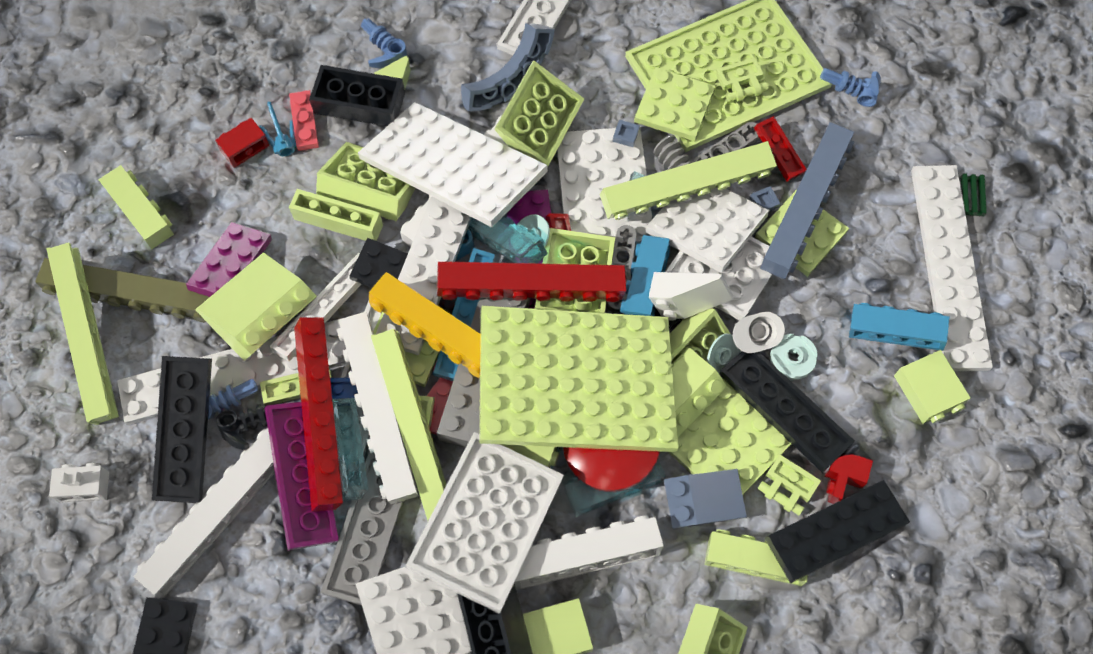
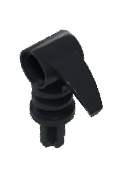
(232, 427)

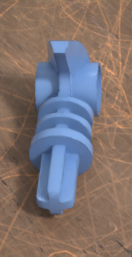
(384, 41)
(865, 89)
(231, 396)

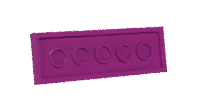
(288, 450)

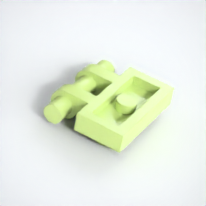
(739, 74)
(791, 478)

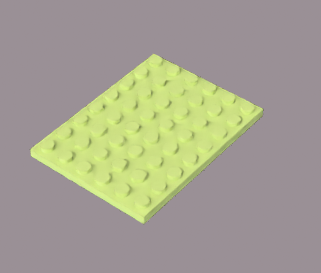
(727, 38)
(576, 380)

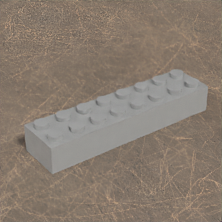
(463, 403)

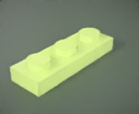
(281, 389)

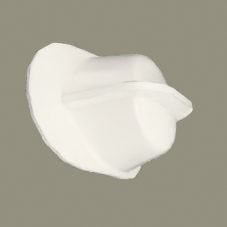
(758, 332)

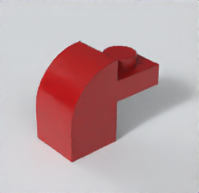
(847, 470)

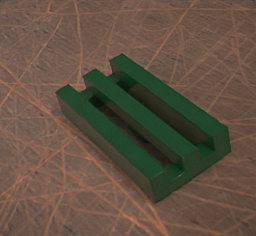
(981, 194)

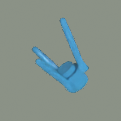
(283, 145)

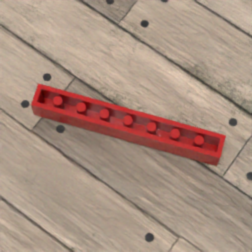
(530, 281)
(318, 414)

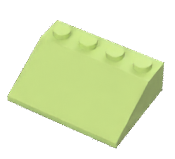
(538, 114)
(361, 184)
(577, 248)
(255, 305)

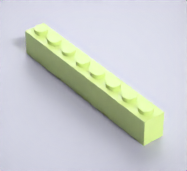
(687, 180)

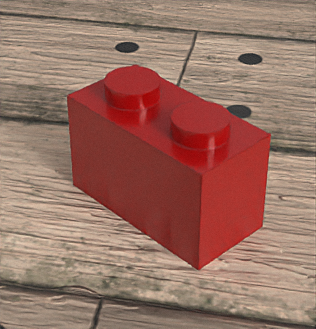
(242, 142)

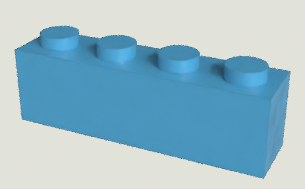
(651, 258)
(899, 326)

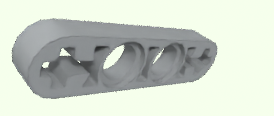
(738, 135)
(630, 243)

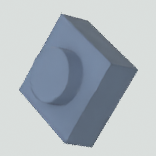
(626, 133)
(765, 198)

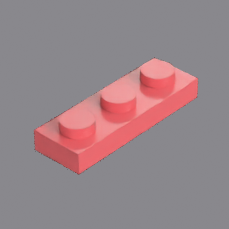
(303, 121)

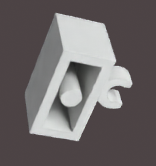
(79, 483)

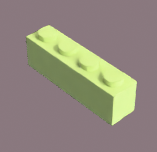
(136, 206)
(335, 215)
(745, 556)

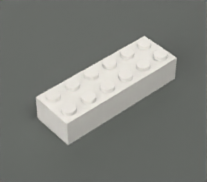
(590, 551)

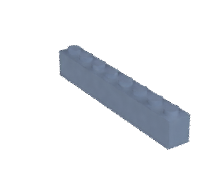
(807, 201)

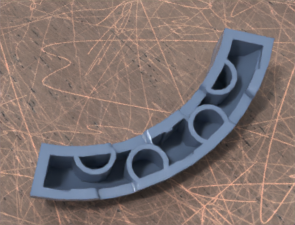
(503, 84)

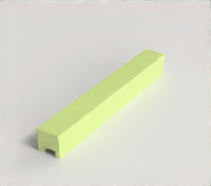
(82, 334)
(410, 418)

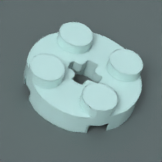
(805, 362)

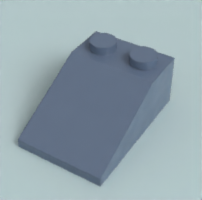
(704, 498)

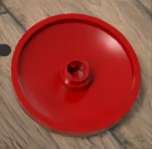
(610, 468)

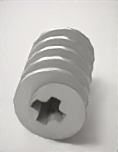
(670, 154)

